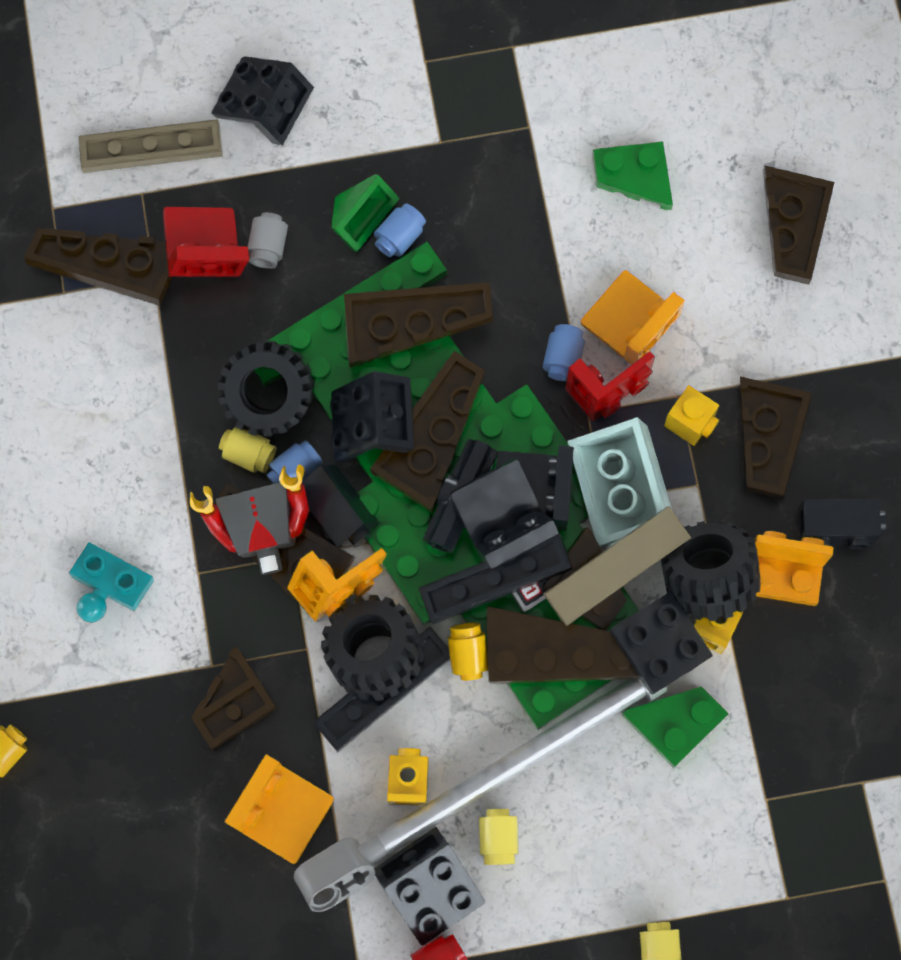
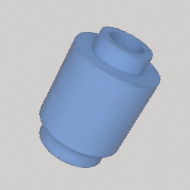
(399, 230)
(563, 349)
(297, 454)

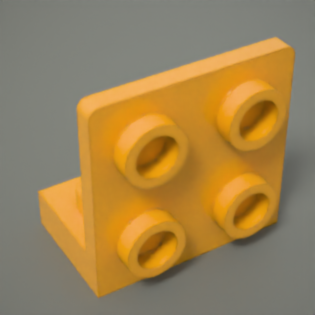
(631, 317)
(791, 567)
(321, 593)
(280, 810)

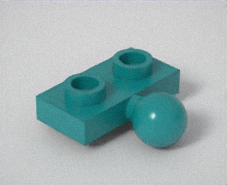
(108, 578)

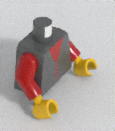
(258, 519)

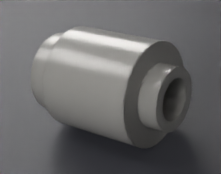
(267, 240)

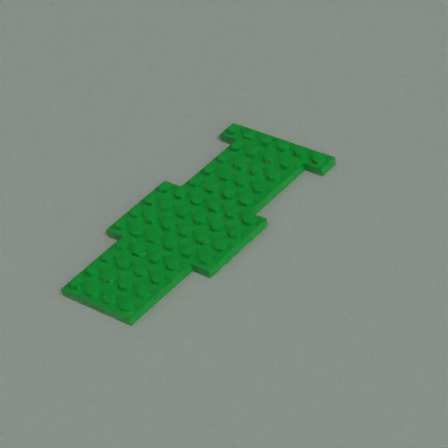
(510, 426)

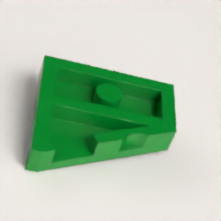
(635, 171)
(677, 722)

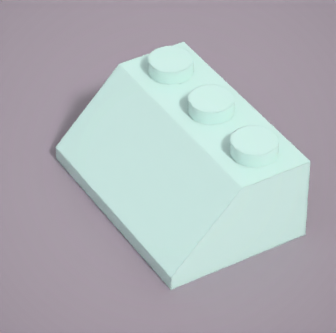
(619, 479)

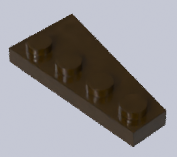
(105, 261)
(405, 318)
(437, 429)
(546, 650)

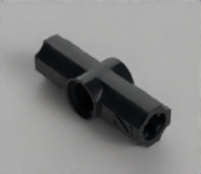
(446, 524)

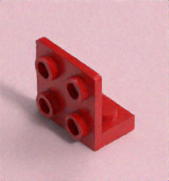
(203, 242)
(597, 400)

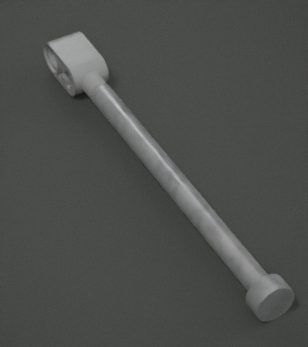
(348, 865)

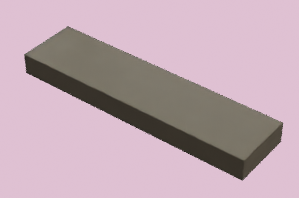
(150, 146)
(617, 565)

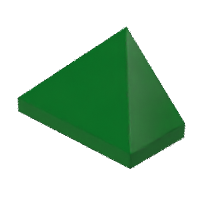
(361, 210)

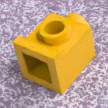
(717, 635)
(408, 792)

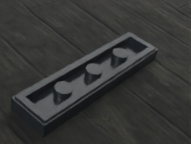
(483, 585)
(354, 715)

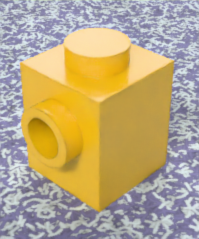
(692, 416)

